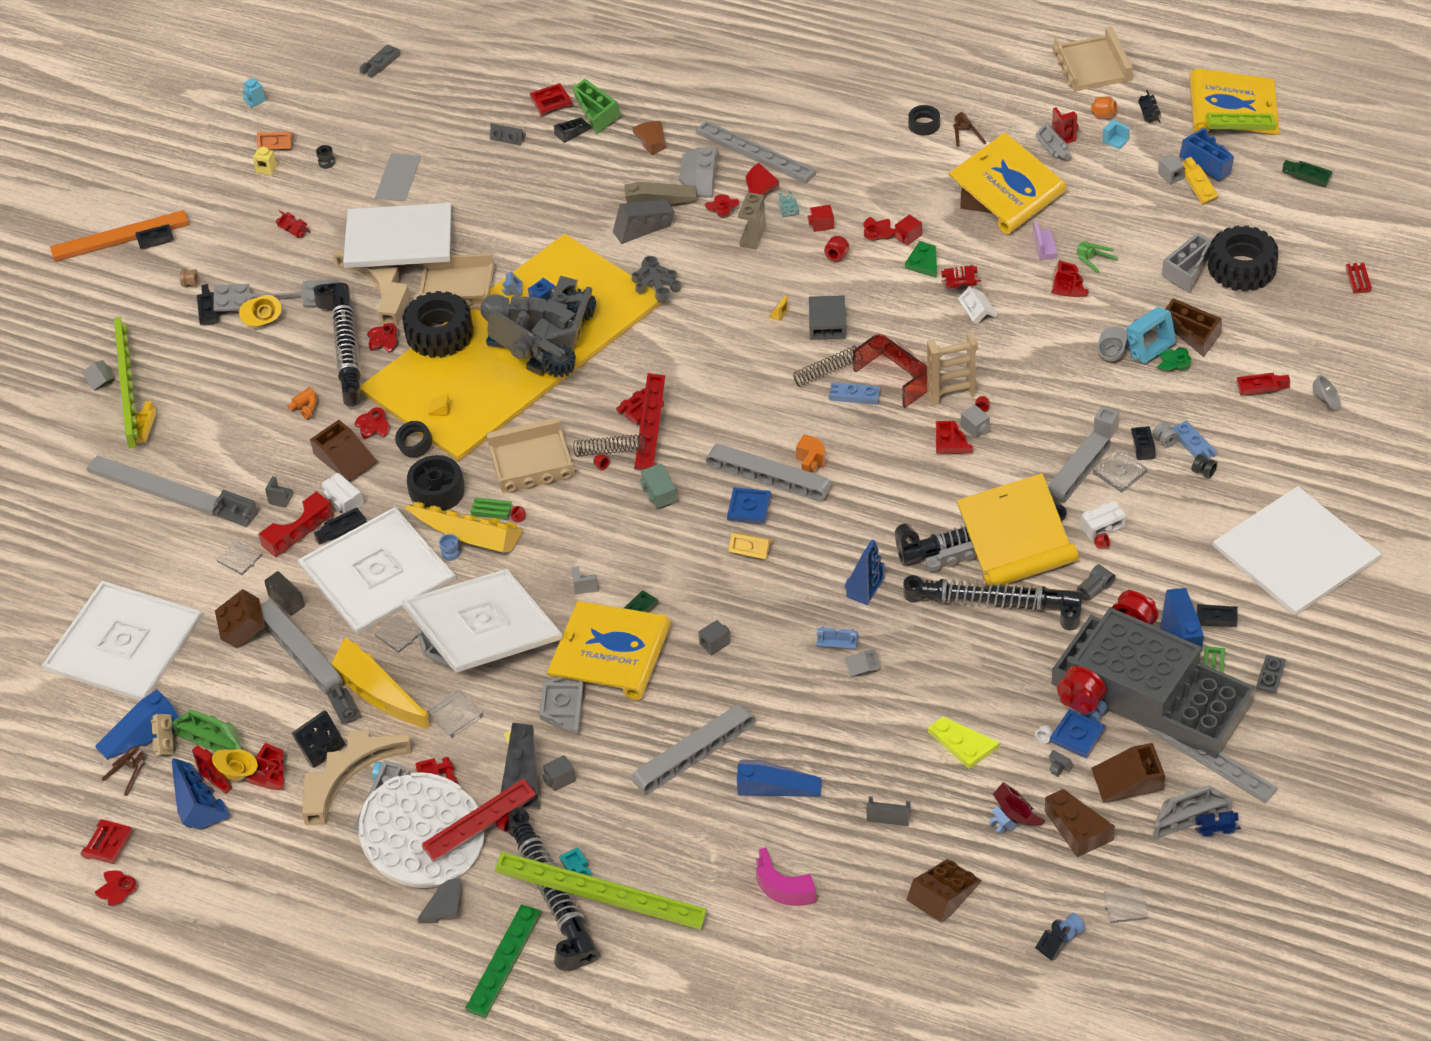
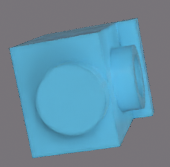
(253, 93)

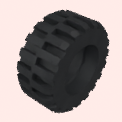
(1243, 273)
(440, 339)

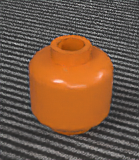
(1104, 107)

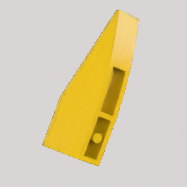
(467, 528)
(375, 686)

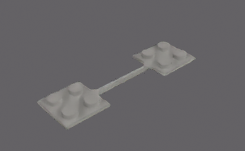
(233, 296)

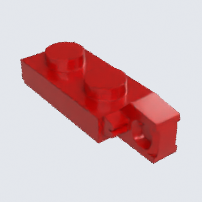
(1262, 383)

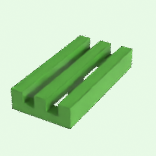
(491, 508)
(1214, 650)

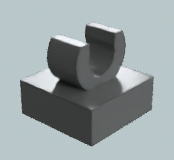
(1059, 763)

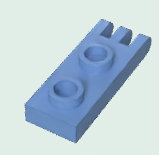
(854, 393)
(1193, 440)

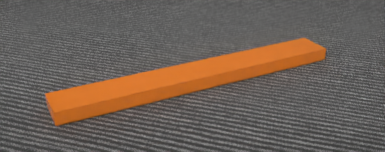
(115, 236)

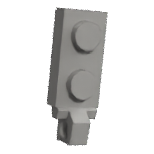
(1053, 142)
(951, 556)

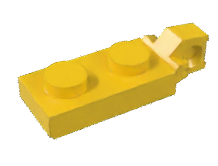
(1198, 181)
(145, 420)

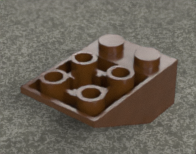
(342, 450)
(1130, 773)
(942, 889)

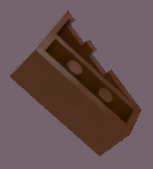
(1194, 325)
(1078, 823)

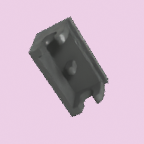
(235, 508)
(888, 813)

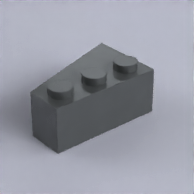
(641, 218)

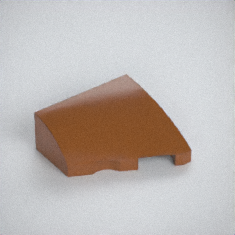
(651, 135)

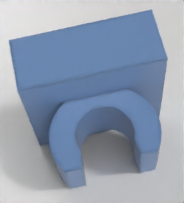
(512, 285)
(1003, 820)

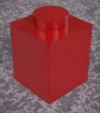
(821, 218)
(908, 230)

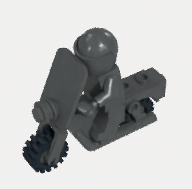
(538, 325)

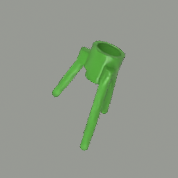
(1087, 250)

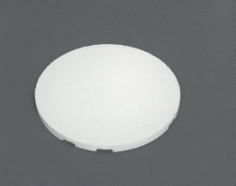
(407, 814)

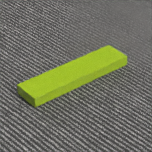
(1240, 121)

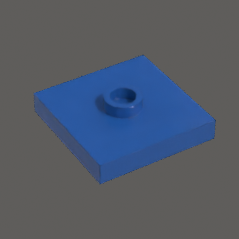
(749, 505)
(1077, 733)

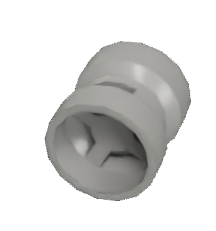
(1165, 434)

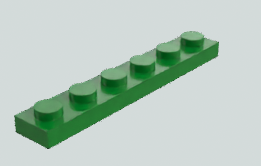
(503, 961)

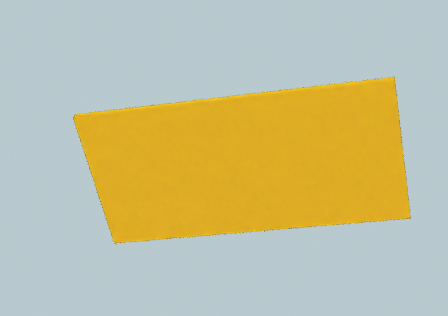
(487, 382)

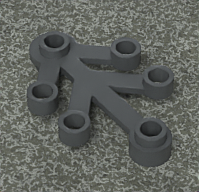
(652, 265)

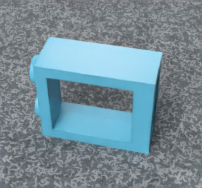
(1166, 336)

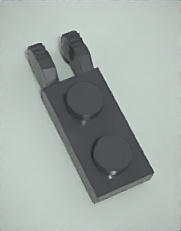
(380, 61)

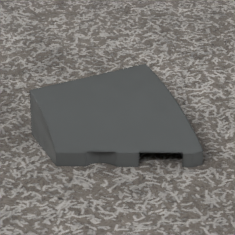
(443, 903)

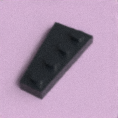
(522, 761)

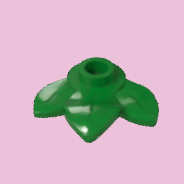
(1175, 359)

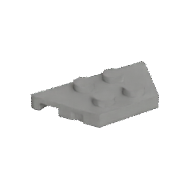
(562, 703)

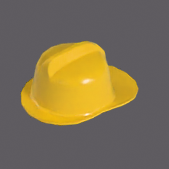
(260, 310)
(234, 763)

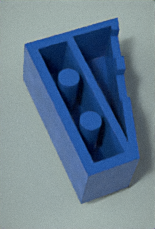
(1208, 154)

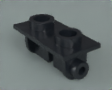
(1148, 107)

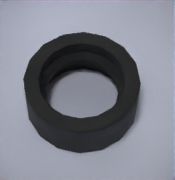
(924, 111)
(418, 449)

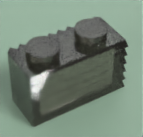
(284, 593)

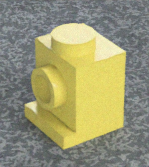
(264, 156)

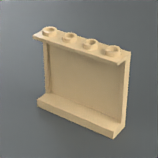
(1093, 61)
(464, 275)
(530, 455)

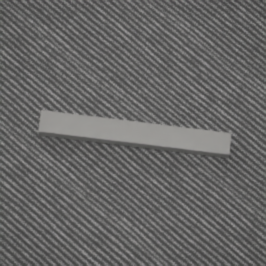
(756, 152)
(153, 484)
(1225, 768)

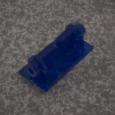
(1208, 825)

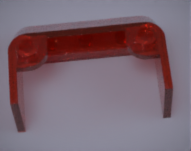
(899, 355)

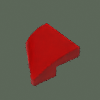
(760, 180)
(1068, 281)
(269, 769)

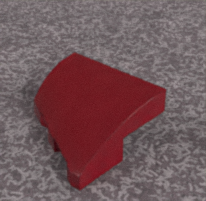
(1016, 806)

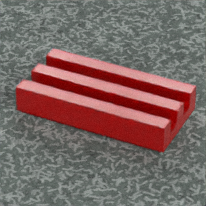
(1356, 268)

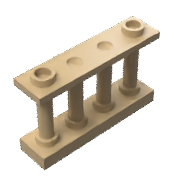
(934, 365)

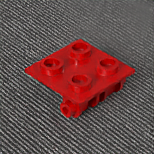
(969, 278)

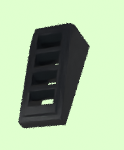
(567, 130)
(1143, 445)

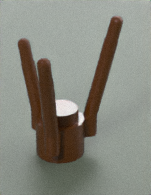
(962, 122)
(130, 759)

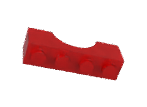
(279, 538)

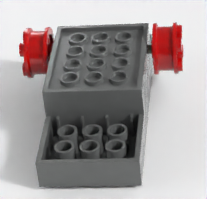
(1150, 677)

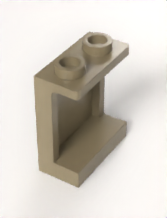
(754, 212)

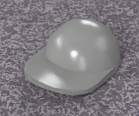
(1112, 343)
(1326, 391)

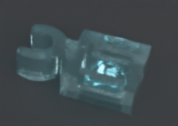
(788, 205)

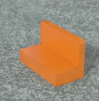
(275, 140)

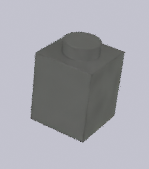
(714, 637)
(559, 773)

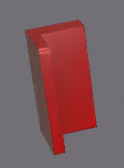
(1065, 125)

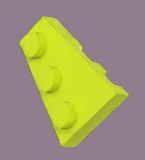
(963, 742)

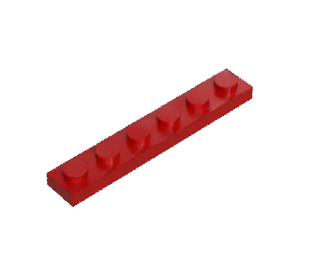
(650, 420)
(478, 820)

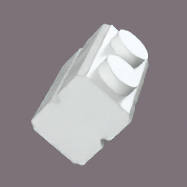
(341, 493)
(1103, 520)

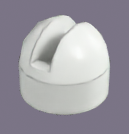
(1044, 733)

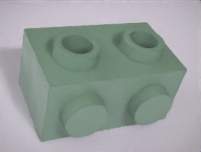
(658, 486)

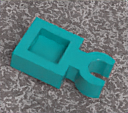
(575, 861)

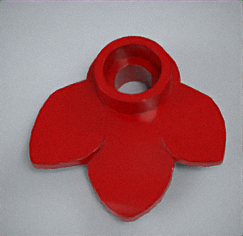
(722, 204)
(877, 229)
(380, 337)
(371, 424)
(115, 887)

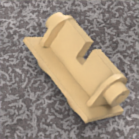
(163, 728)

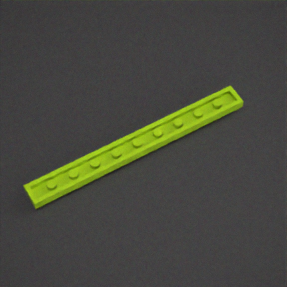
(126, 385)
(600, 890)

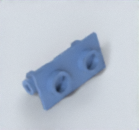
(838, 639)

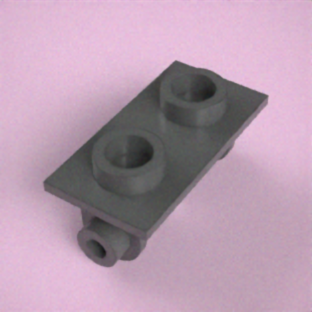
(506, 134)
(343, 704)

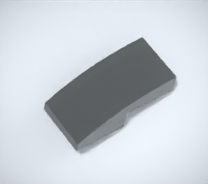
(1271, 673)

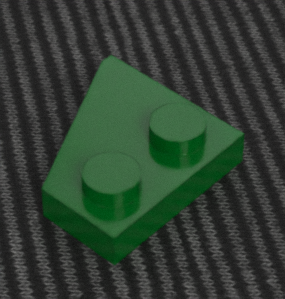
(923, 259)

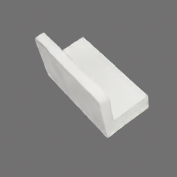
(976, 304)

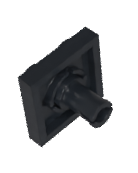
(319, 738)

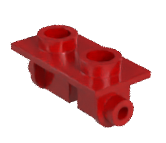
(288, 220)

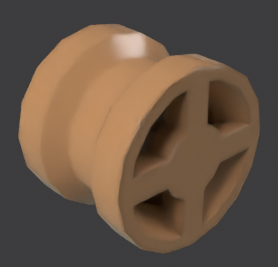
(189, 277)

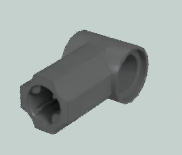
(1097, 580)

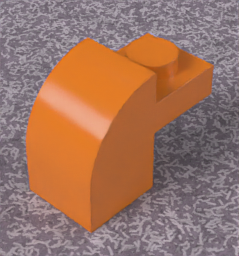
(811, 452)

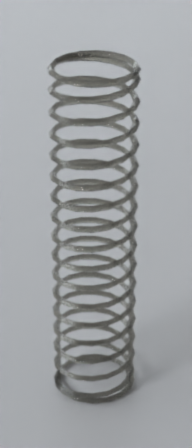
(828, 363)
(630, 445)

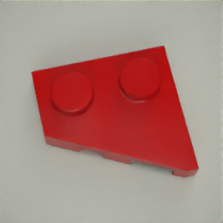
(951, 439)
(208, 770)

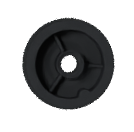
(436, 482)

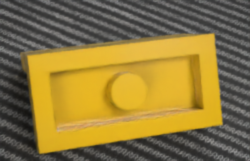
(750, 545)

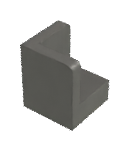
(278, 495)

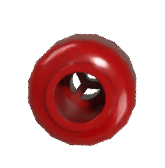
(836, 248)

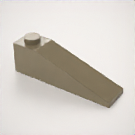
(657, 191)

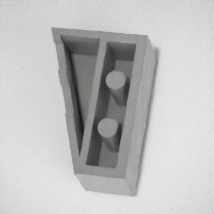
(1187, 262)

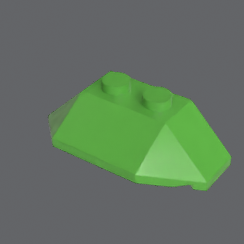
(206, 731)

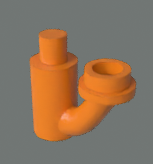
(300, 400)

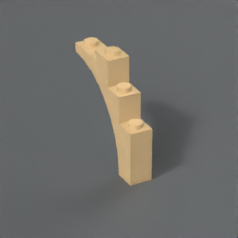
(386, 279)
(362, 751)

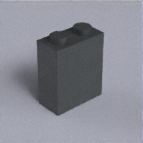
(827, 317)

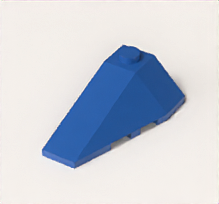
(866, 576)
(1180, 617)
(135, 726)
(769, 779)
(194, 799)

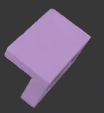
(1044, 243)

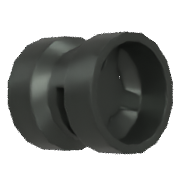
(325, 156)
(1204, 466)

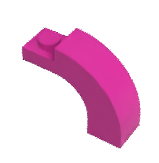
(783, 889)

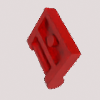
(549, 95)
(112, 843)

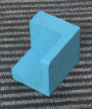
(1116, 134)

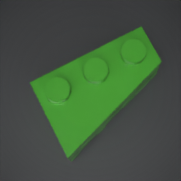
(596, 105)

